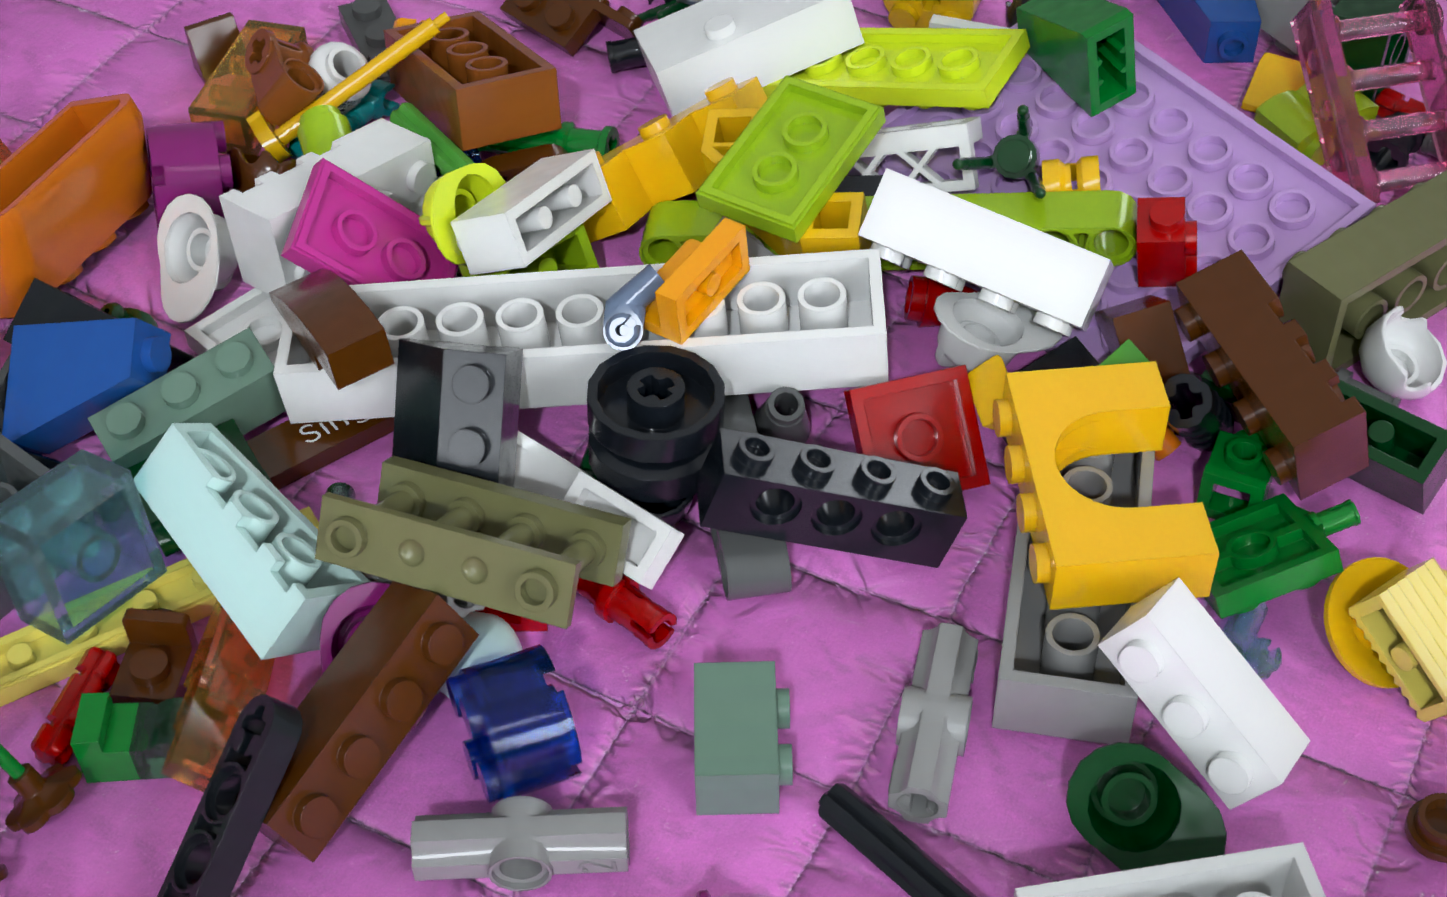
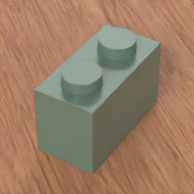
(737, 738)

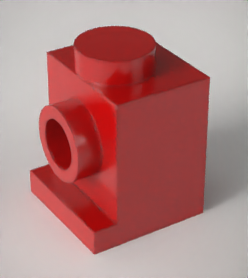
(1164, 242)

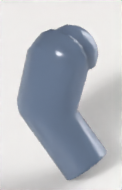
(627, 309)

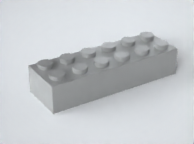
(1050, 660)

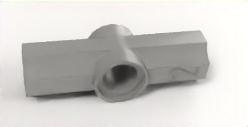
(933, 724)
(520, 843)

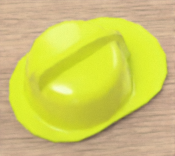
(453, 196)

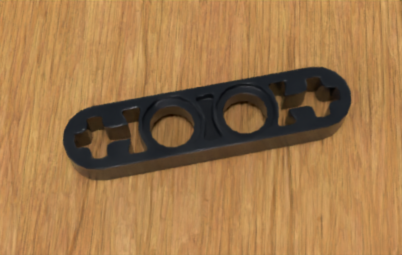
(235, 800)

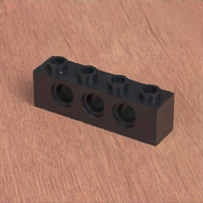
(829, 498)

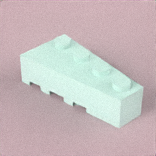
(242, 539)

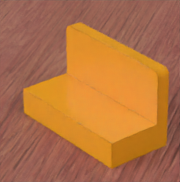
(698, 281)

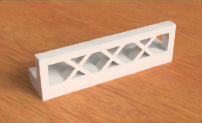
(930, 137)

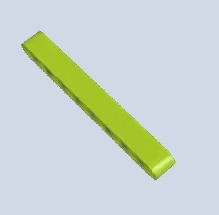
(1089, 219)

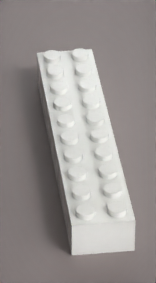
(785, 324)

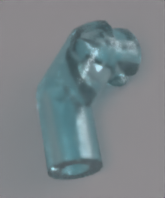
(1243, 632)

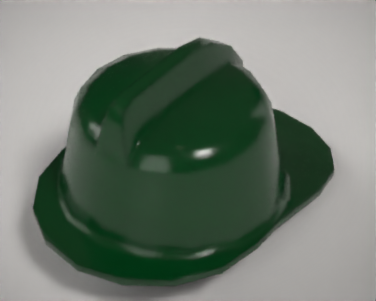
(1142, 809)

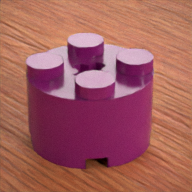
(187, 161)

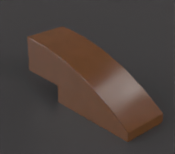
(334, 327)

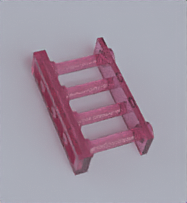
(1333, 85)

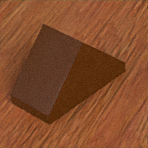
(1151, 328)

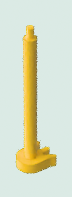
(276, 140)

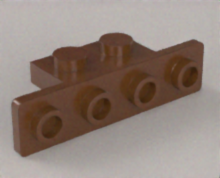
(570, 22)

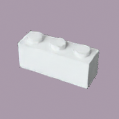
(531, 212)
(1205, 694)

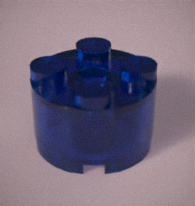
(516, 724)

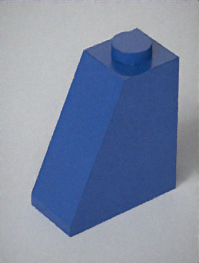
(72, 372)

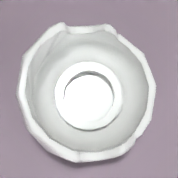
(1402, 356)

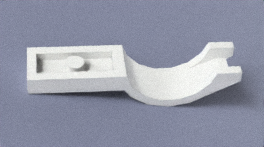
(549, 474)

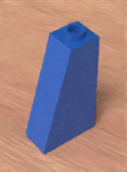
(1217, 28)

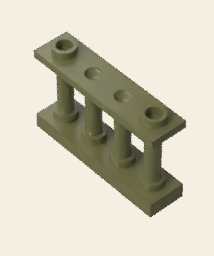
(474, 540)

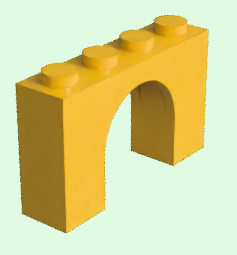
(1082, 547)

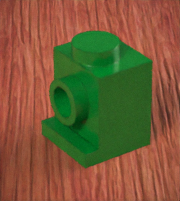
(1235, 465)

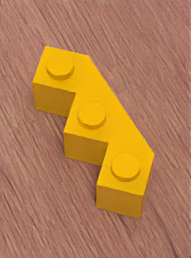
(663, 159)
(833, 228)

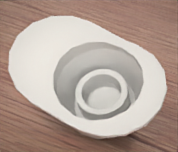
(193, 257)
(977, 331)

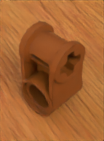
(281, 76)

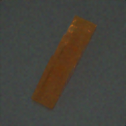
(218, 686)

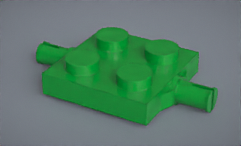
(1274, 552)

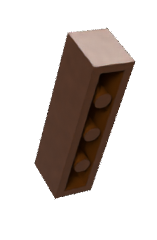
(364, 712)

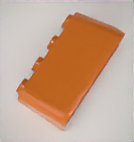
(70, 193)

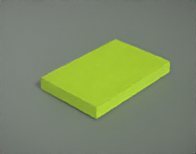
(791, 158)

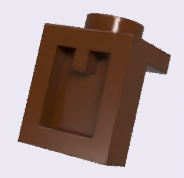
(156, 657)

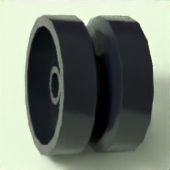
(653, 421)

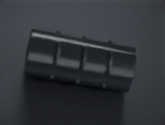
(1197, 411)

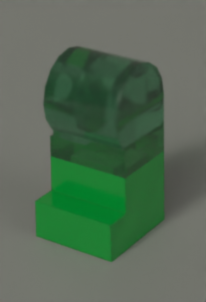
(122, 738)

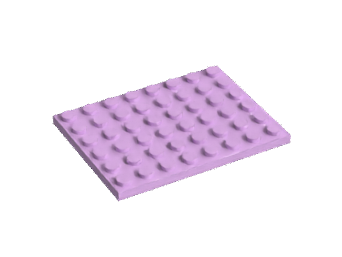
(1161, 143)

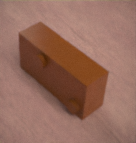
(477, 83)

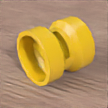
(1059, 176)

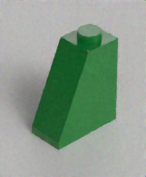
(1083, 48)

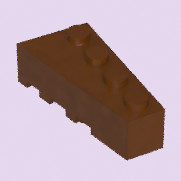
(1273, 373)

